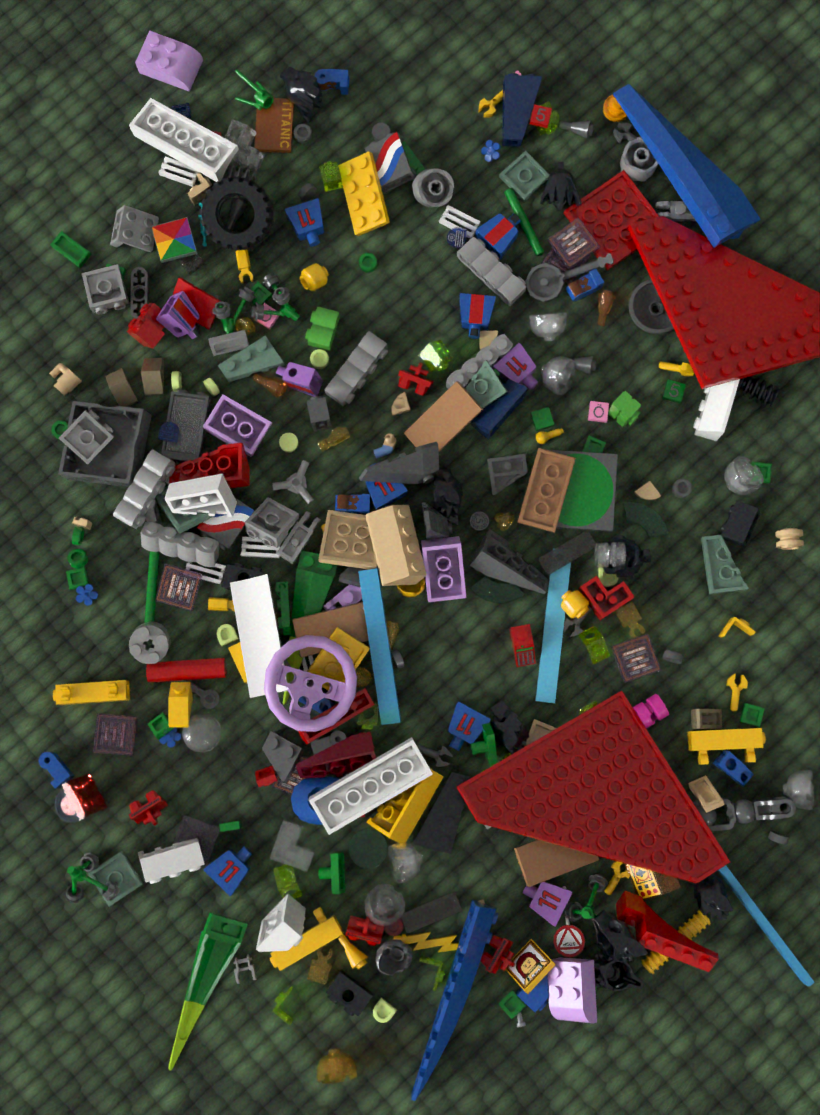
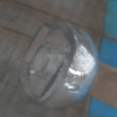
(548, 325)
(557, 374)
(742, 476)
(203, 733)
(800, 789)
(405, 861)
(384, 905)

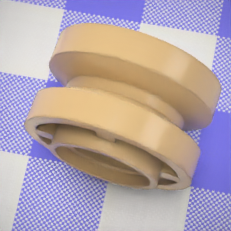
(789, 538)

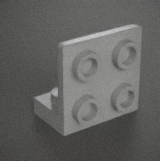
(134, 228)

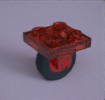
(79, 799)

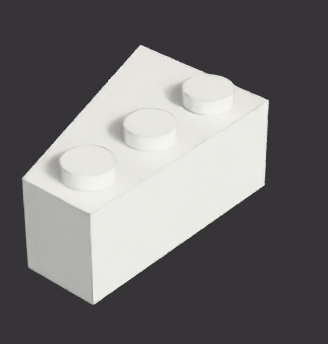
(202, 495)
(171, 860)

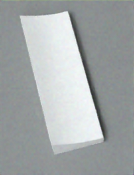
(183, 139)
(256, 630)
(370, 786)

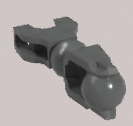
(746, 811)

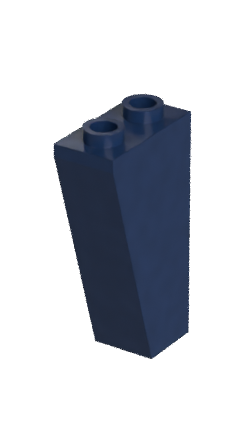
(518, 102)

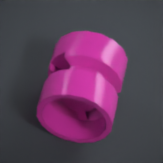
(651, 710)

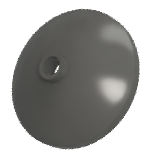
(640, 308)

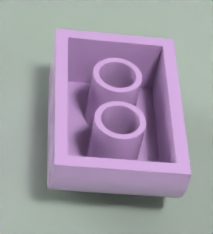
(169, 61)
(236, 424)
(443, 569)
(572, 990)

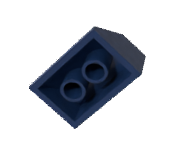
(497, 412)

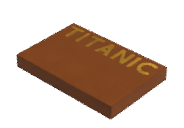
(275, 127)

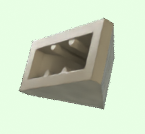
(153, 376)
(121, 388)
(706, 718)

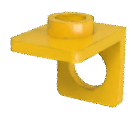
(740, 623)

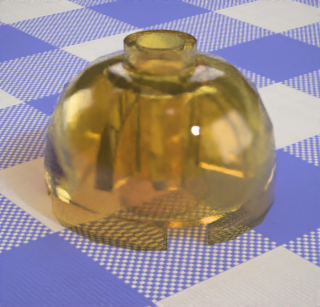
(336, 1067)

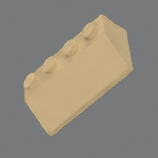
(396, 545)

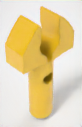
(490, 103)
(685, 369)
(736, 690)
(616, 877)

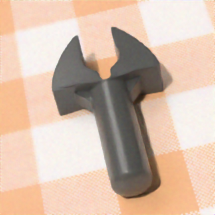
(626, 135)
(576, 622)
(435, 754)

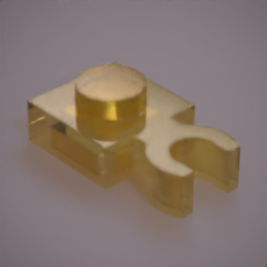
(337, 436)
(629, 616)
(320, 968)

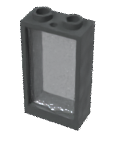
(189, 414)

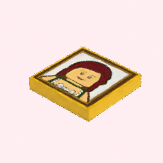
(530, 966)

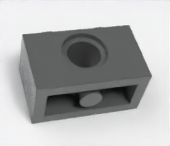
(319, 413)

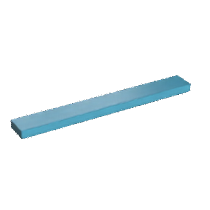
(552, 636)

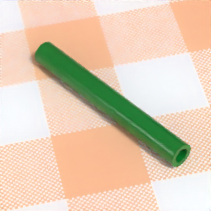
(525, 224)
(151, 587)

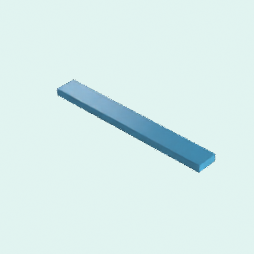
(379, 646)
(765, 926)

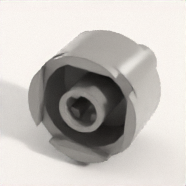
(638, 160)
(442, 191)
(140, 638)

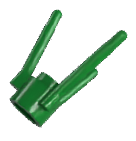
(262, 96)

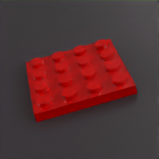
(608, 214)

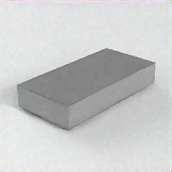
(228, 342)

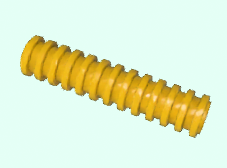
(689, 930)

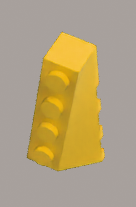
(403, 811)

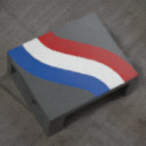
(391, 162)
(225, 528)

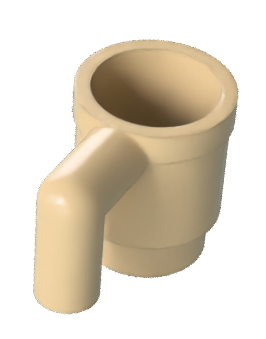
(66, 381)

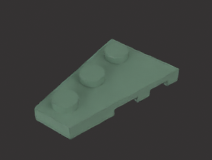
(252, 359)
(486, 386)
(180, 521)
(719, 566)

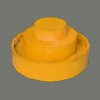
(613, 110)

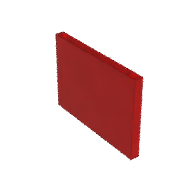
(201, 301)

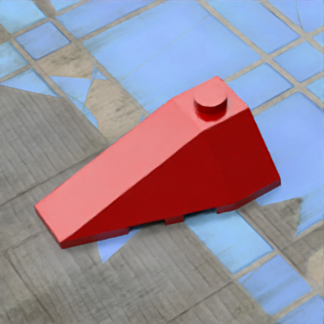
(226, 460)

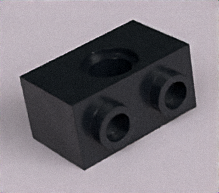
(235, 571)
(346, 982)

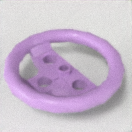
(339, 691)

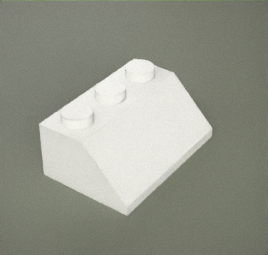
(715, 410)
(282, 926)

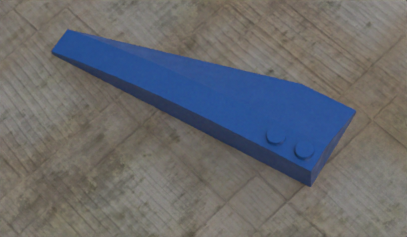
(706, 191)
(457, 988)

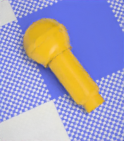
(542, 437)

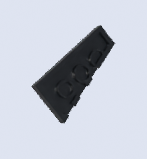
(443, 820)

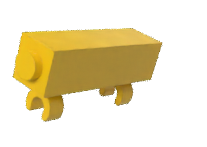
(92, 692)
(726, 739)
(313, 939)

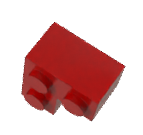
(146, 327)
(604, 601)

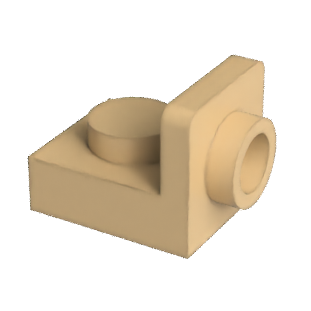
(198, 192)

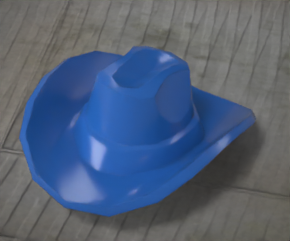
(301, 794)

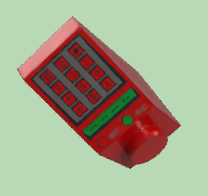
(523, 645)

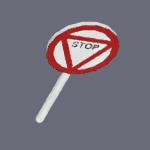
(569, 939)

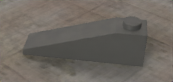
(406, 469)
(435, 523)
(502, 563)

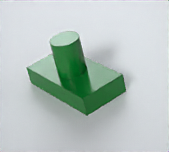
(487, 746)
(335, 873)

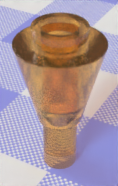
(605, 302)
(274, 386)

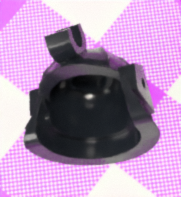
(634, 558)

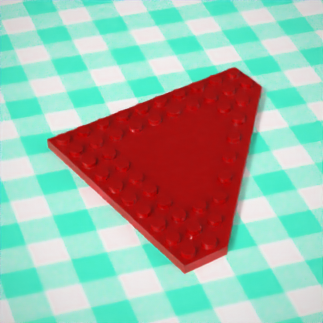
(726, 307)
(599, 792)

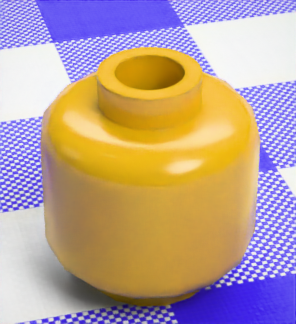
(314, 277)
(575, 604)

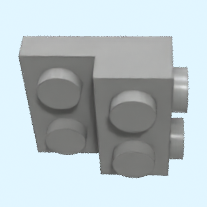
(105, 289)
(87, 436)
(271, 522)

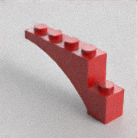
(660, 936)

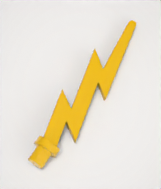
(445, 942)

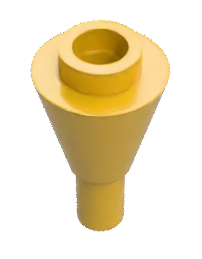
(355, 956)

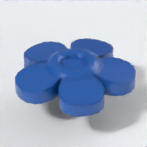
(490, 151)
(86, 594)
(171, 737)

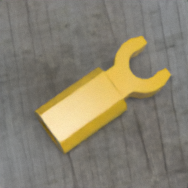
(244, 264)
(220, 604)

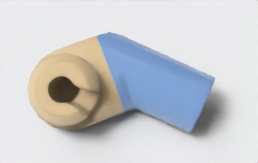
(387, 448)

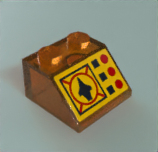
(650, 883)

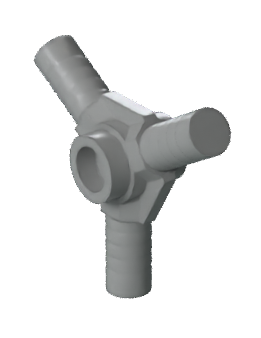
(296, 483)

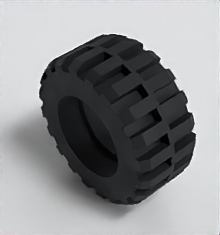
(211, 213)

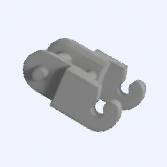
(250, 967)

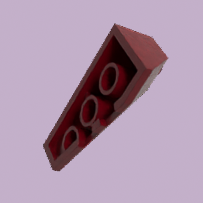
(339, 758)

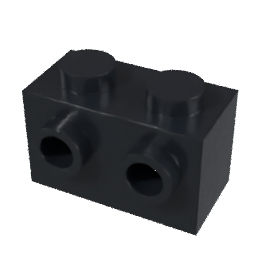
(740, 523)

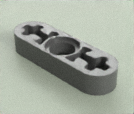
(134, 281)

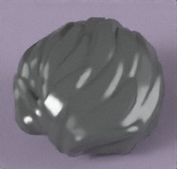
(393, 957)

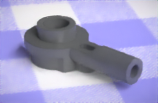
(208, 698)

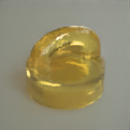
(245, 324)
(505, 520)
(363, 677)

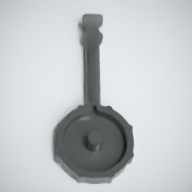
(546, 281)

